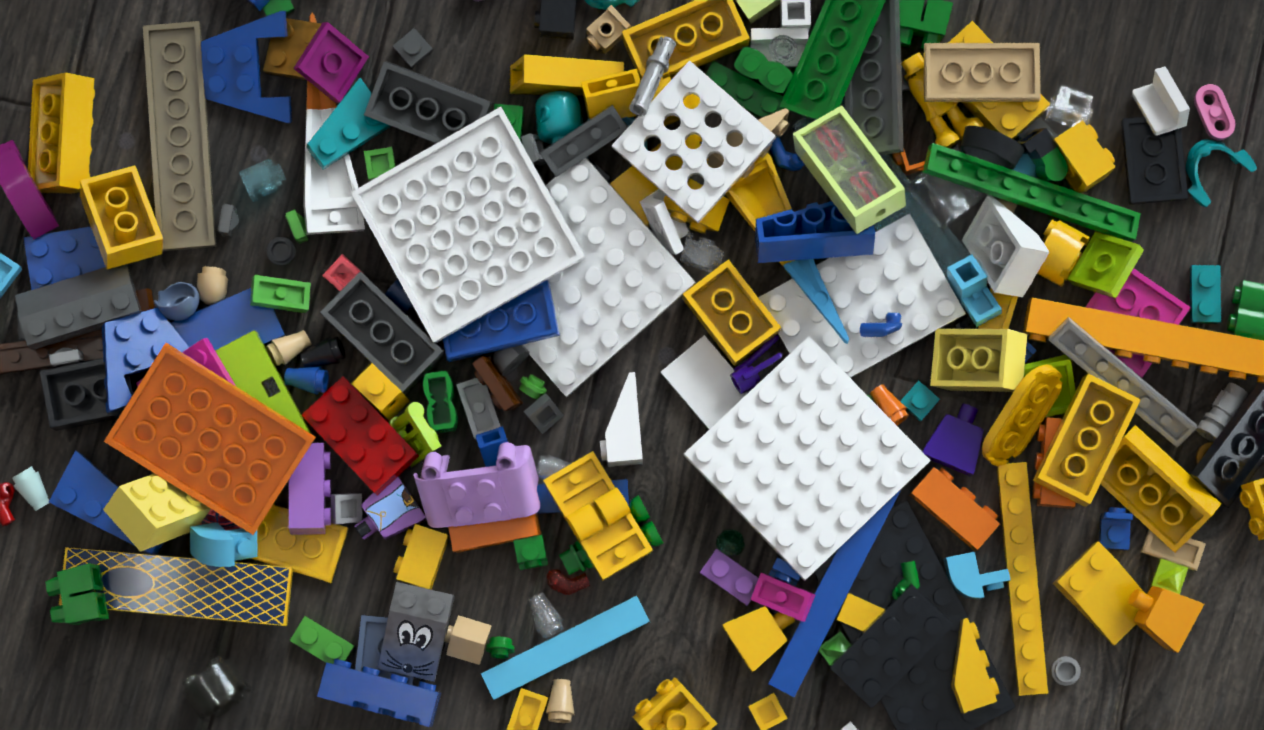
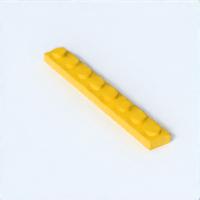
(1023, 582)

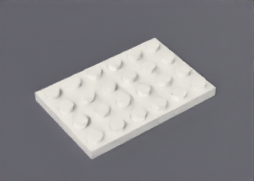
(864, 288)

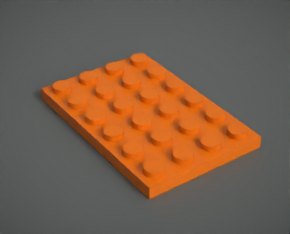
(209, 438)

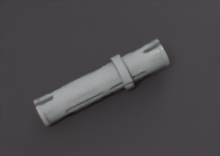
(657, 65)

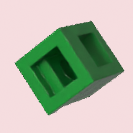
(530, 552)

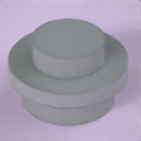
(1065, 671)

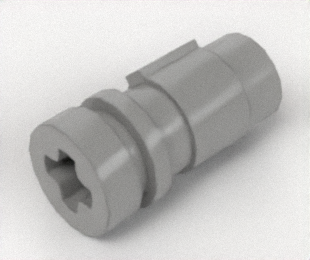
(1222, 411)

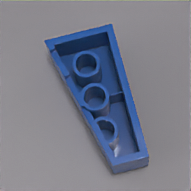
(810, 234)
(85, 493)
(378, 693)

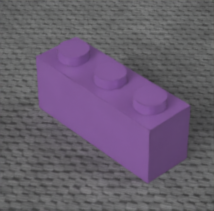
(308, 493)

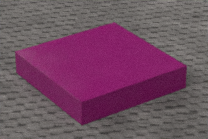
(331, 62)

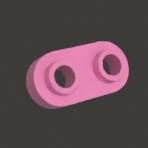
(1216, 112)

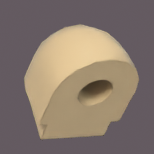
(212, 285)

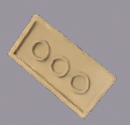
(982, 72)

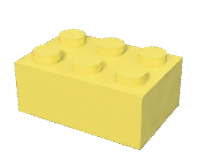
(978, 359)
(154, 511)

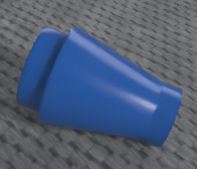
(308, 379)

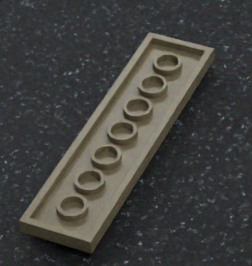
(179, 135)

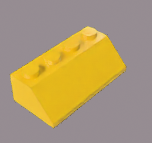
(60, 132)
(1158, 490)

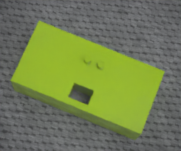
(257, 375)

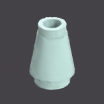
(31, 488)

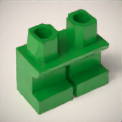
(932, 26)
(79, 595)

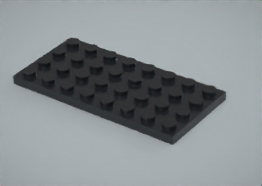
(924, 694)

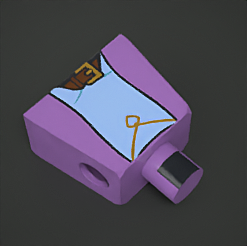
(390, 512)

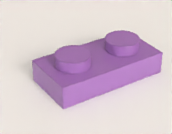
(730, 576)

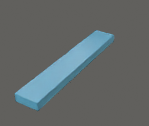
(565, 647)

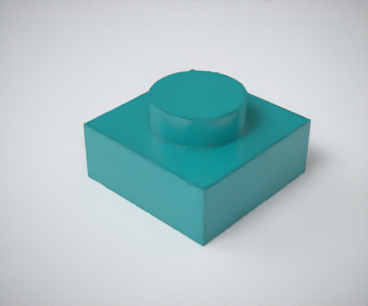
(919, 400)

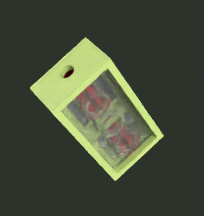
(849, 169)

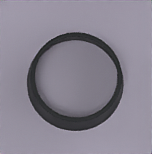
(991, 146)

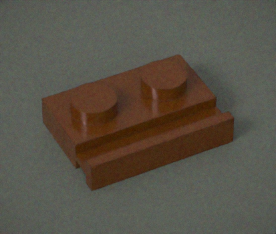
(503, 393)

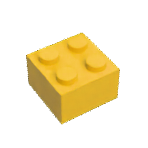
(1084, 156)

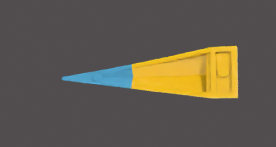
(764, 195)

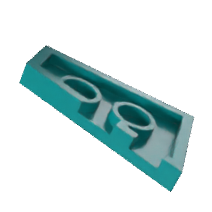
(345, 128)

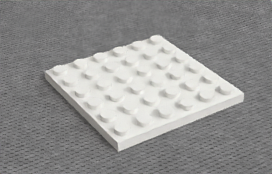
(467, 225)
(613, 290)
(806, 458)

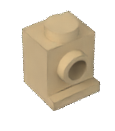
(602, 41)

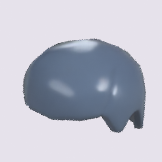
(178, 301)

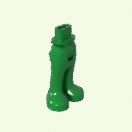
(577, 559)

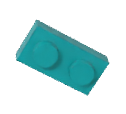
(1205, 294)

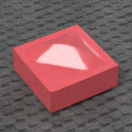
(341, 272)

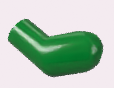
(910, 576)

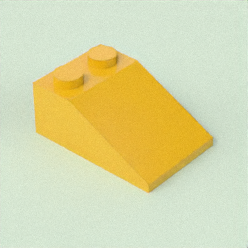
(1100, 592)

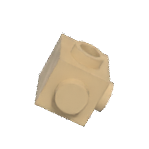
(467, 639)

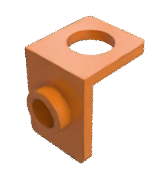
(901, 159)

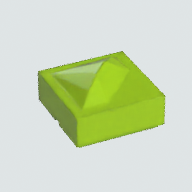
(1169, 576)

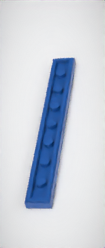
(826, 604)

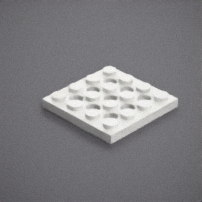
(716, 180)

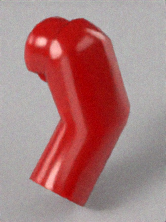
(6, 495)

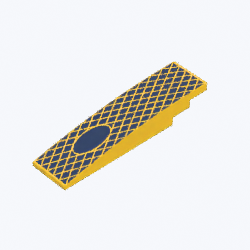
(188, 587)

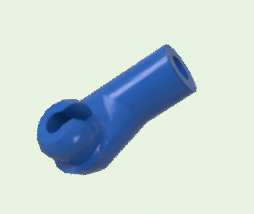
(783, 158)
(892, 324)

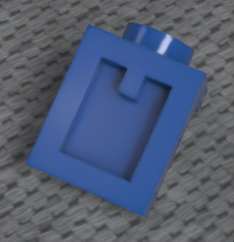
(1115, 529)
(784, 572)

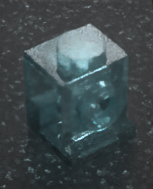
(262, 178)

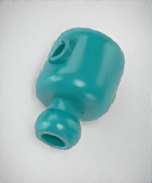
(557, 115)

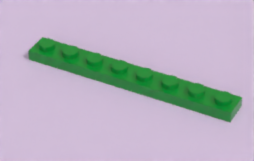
(1031, 192)

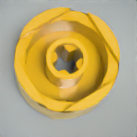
(1064, 251)

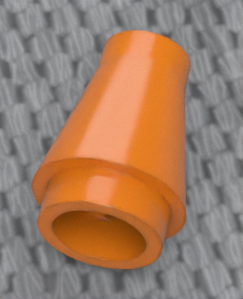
(889, 404)

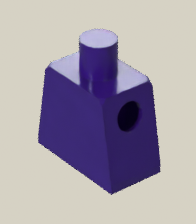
(956, 441)

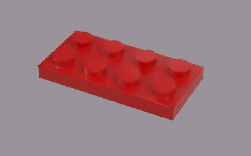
(360, 435)

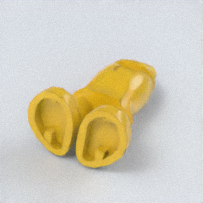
(935, 110)

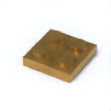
(285, 51)

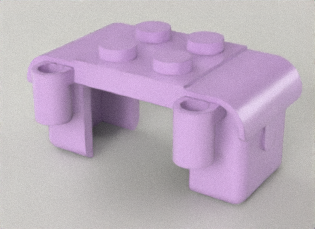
(479, 493)

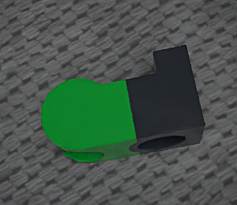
(1045, 155)

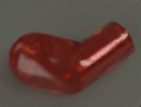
(565, 584)

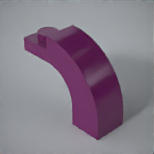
(24, 193)

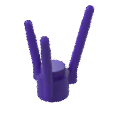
(746, 377)

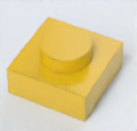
(767, 712)

